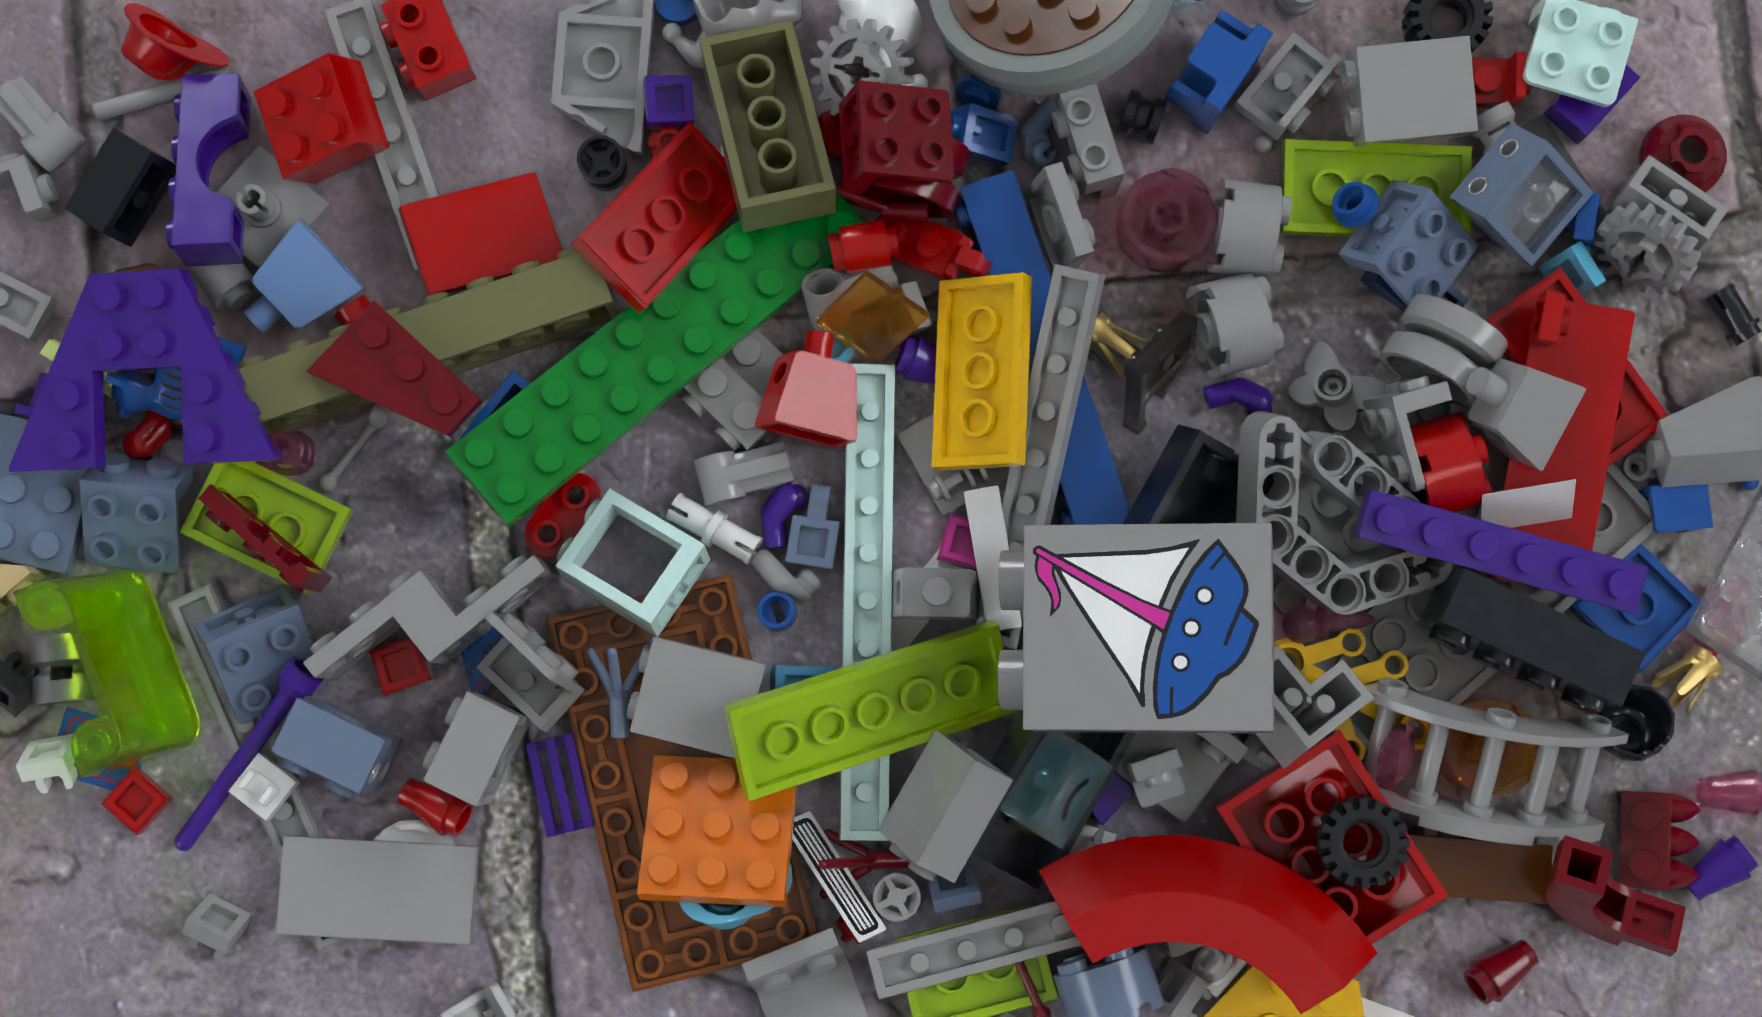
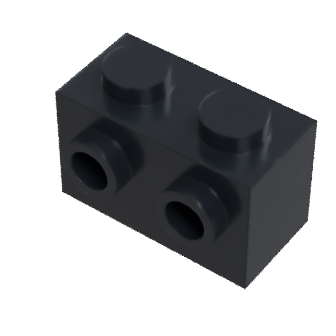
(118, 184)

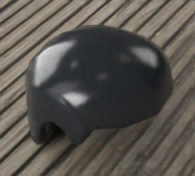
(1646, 719)

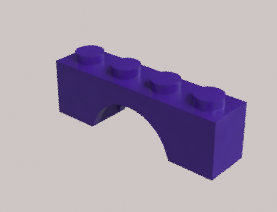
(211, 118)

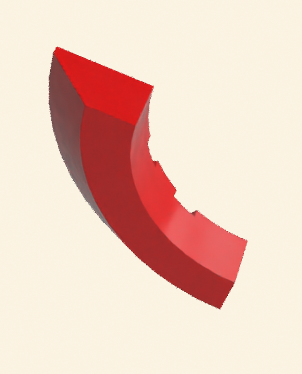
(1214, 898)

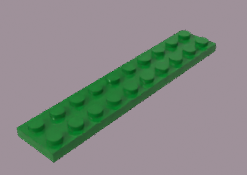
(640, 361)

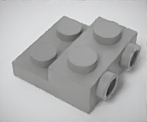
(1090, 139)
(734, 390)

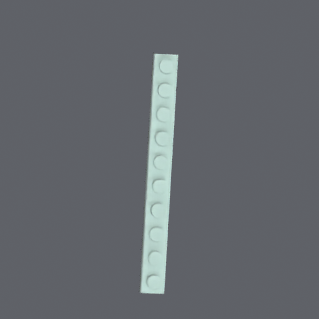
(868, 579)

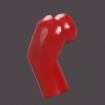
(147, 436)

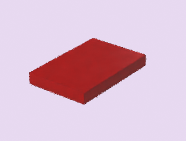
(479, 232)

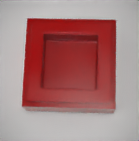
(400, 666)
(137, 800)

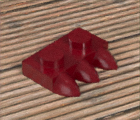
(1651, 840)

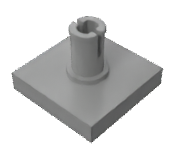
(270, 204)

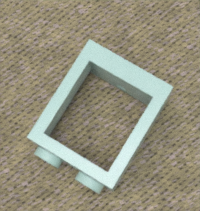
(670, 587)

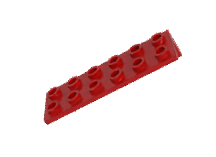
(1591, 350)

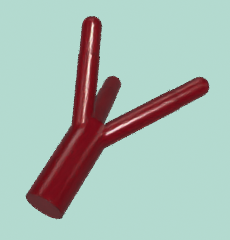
(889, 210)
(866, 862)

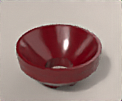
(1664, 141)

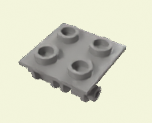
(944, 486)

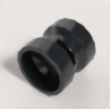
(596, 156)

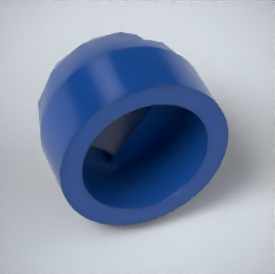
(768, 616)

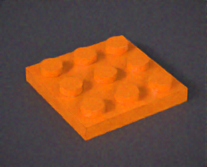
(710, 840)

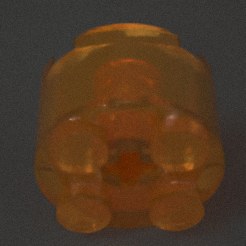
(1464, 754)

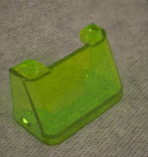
(127, 664)

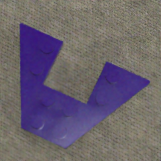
(141, 325)

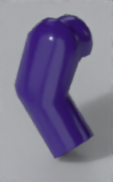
(1241, 391)
(777, 509)

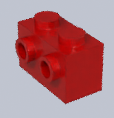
(429, 46)

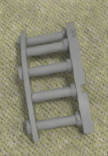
(1476, 815)

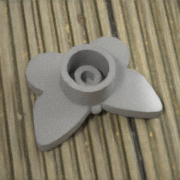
(1333, 389)

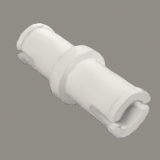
(714, 528)

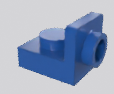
(984, 132)

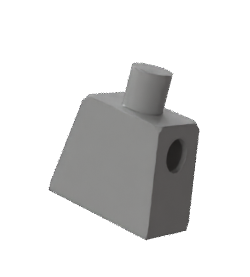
(1522, 410)
(935, 594)

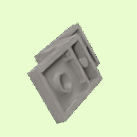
(428, 616)

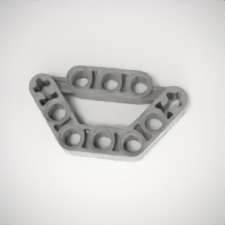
(1300, 450)

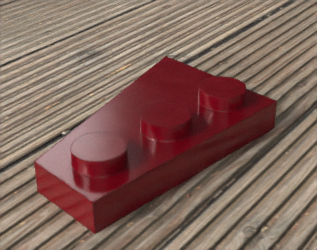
(397, 372)
(263, 540)

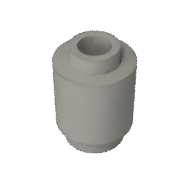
(225, 284)

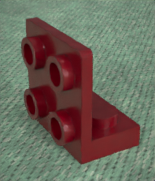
(894, 135)

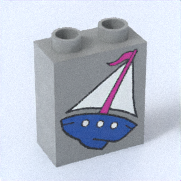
(1141, 628)

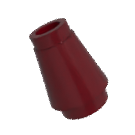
(1498, 972)

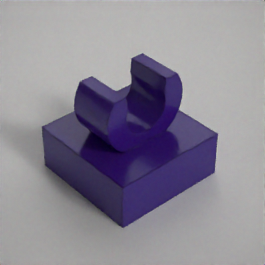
(668, 100)

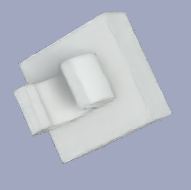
(48, 759)
(264, 786)

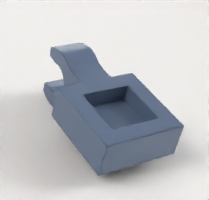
(813, 537)

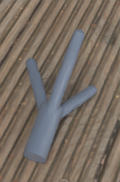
(617, 693)

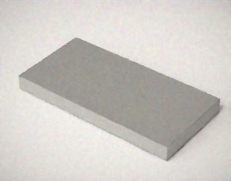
(377, 889)

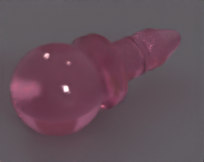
(1303, 624)

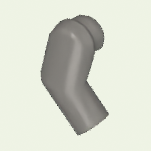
(781, 579)

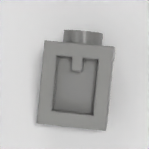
(1156, 776)

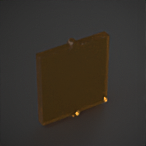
(872, 317)

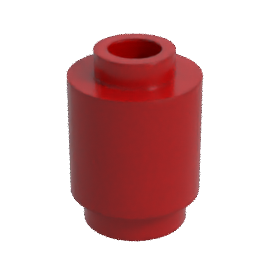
(863, 246)

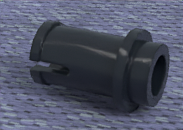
(1734, 314)

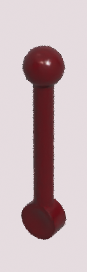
(1039, 1009)

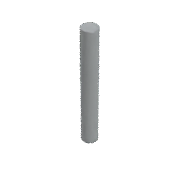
(144, 98)

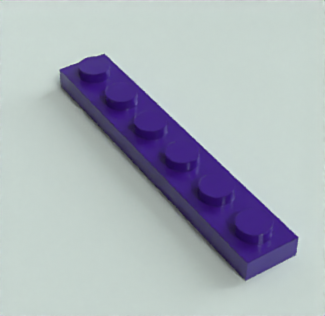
(1500, 551)

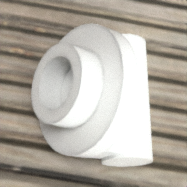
(1216, 968)

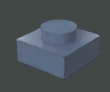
(955, 895)

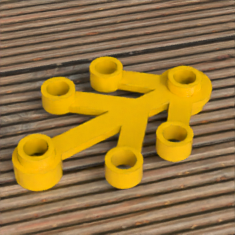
(1307, 655)

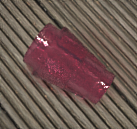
(300, 454)
(1732, 792)

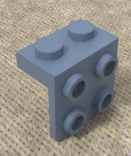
(134, 512)

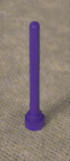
(294, 684)

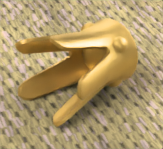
(1109, 334)
(1701, 669)

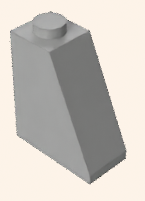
(1711, 439)

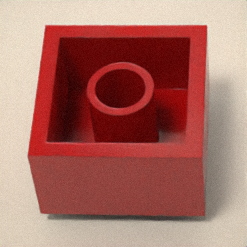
(321, 119)

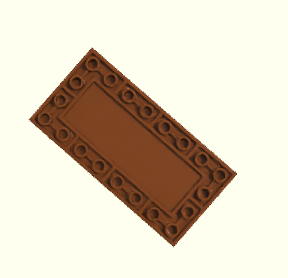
(657, 936)

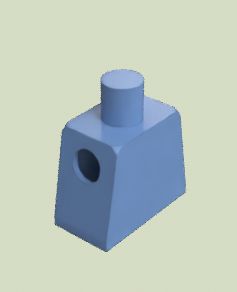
(300, 280)

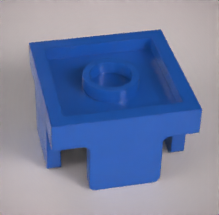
(1217, 69)

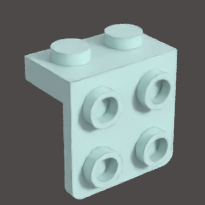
(1579, 50)

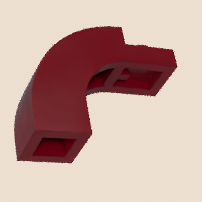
(1605, 908)

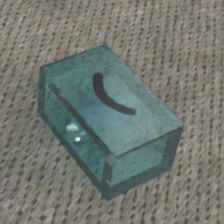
(1056, 787)

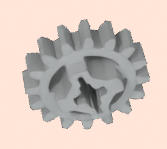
(864, 52)
(1647, 248)

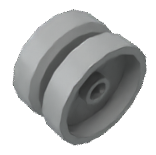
(1443, 344)

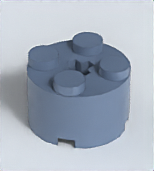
(1109, 986)

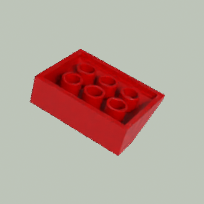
(1279, 819)

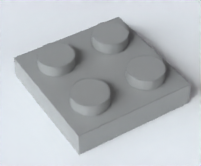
(1056, 215)

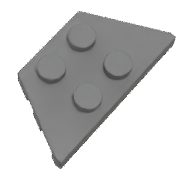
(602, 67)

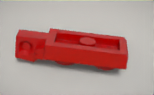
(937, 250)

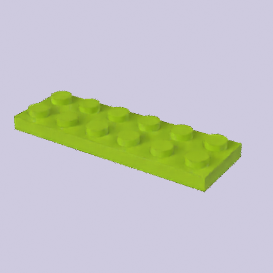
(866, 710)

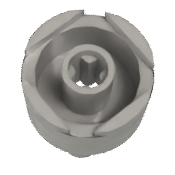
(1248, 229)
(1234, 324)

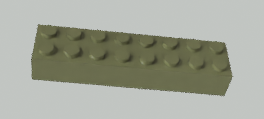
(459, 330)

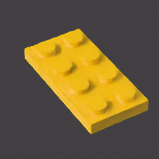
(982, 372)

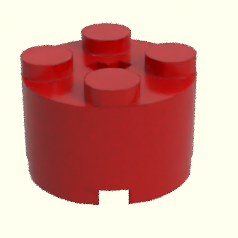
(1450, 463)

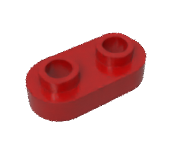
(562, 515)

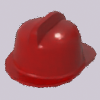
(163, 47)

